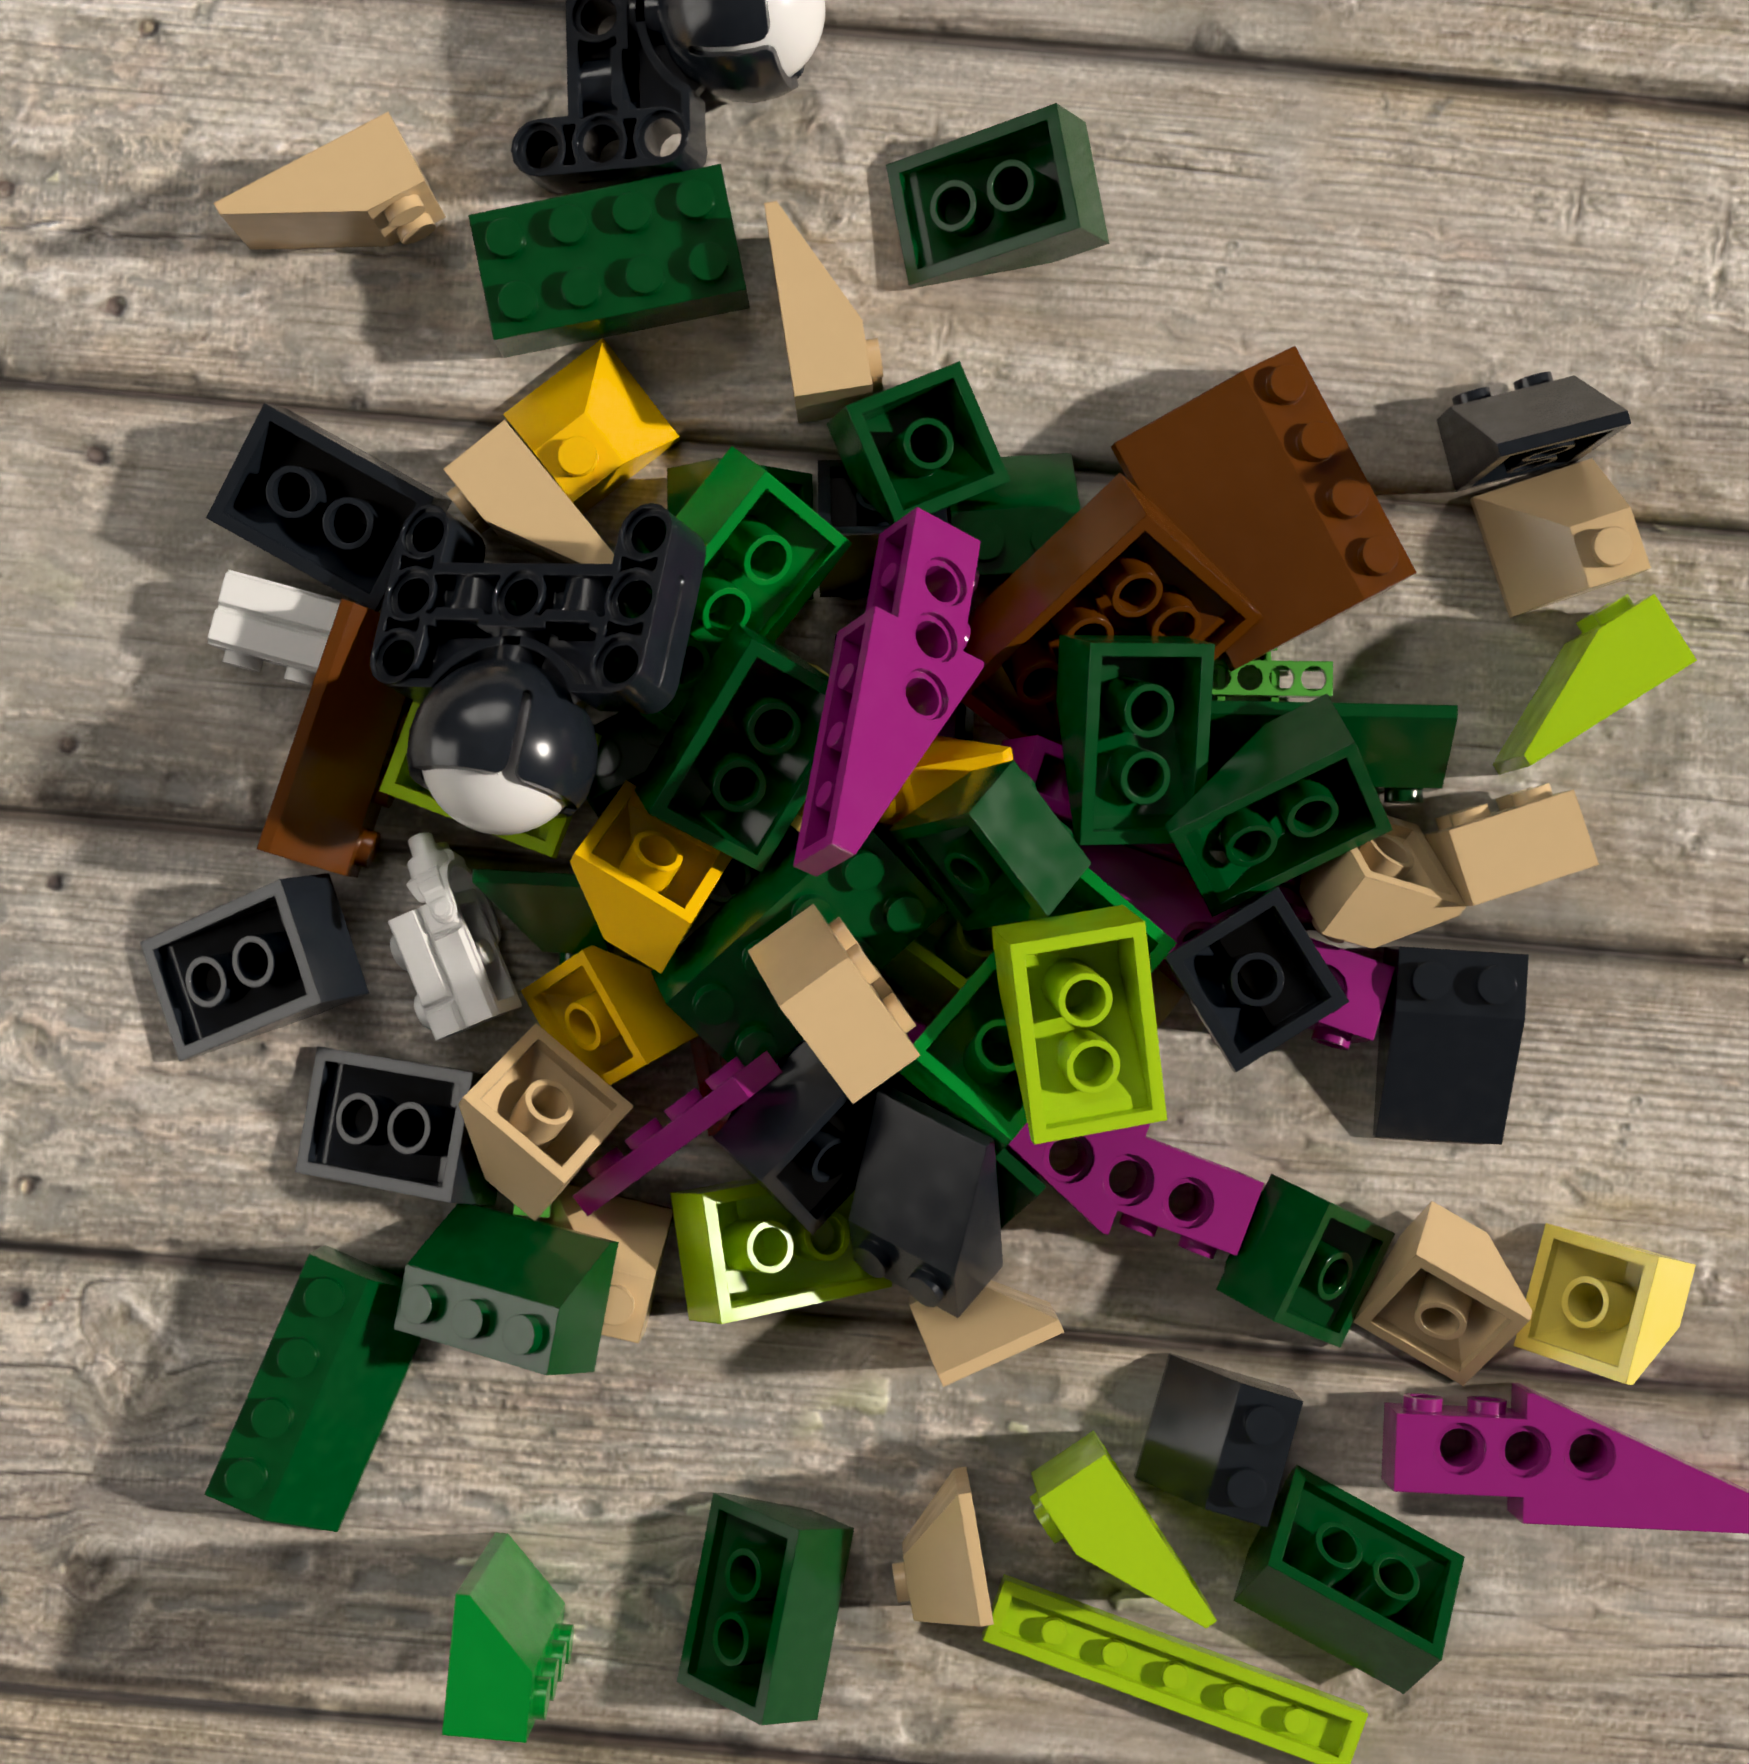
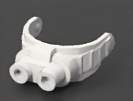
(438, 874)

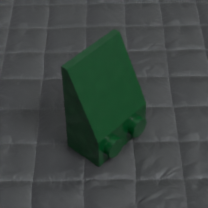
(998, 199)
(1133, 732)
(1278, 808)

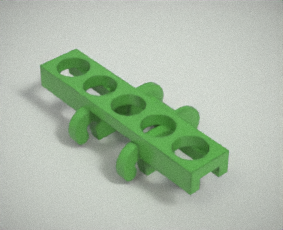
(1270, 679)

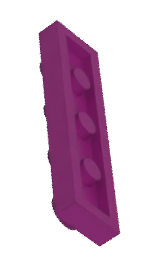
(688, 1118)

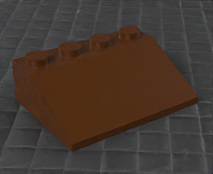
(1270, 500)
(1104, 573)

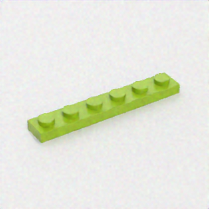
(1174, 1673)

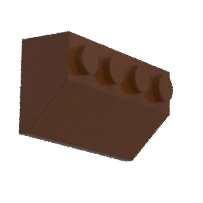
(338, 756)

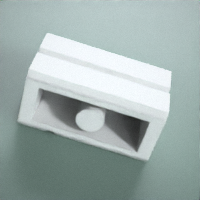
(271, 624)
(453, 967)

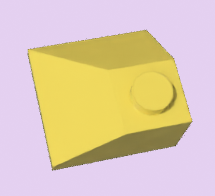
(1602, 1303)

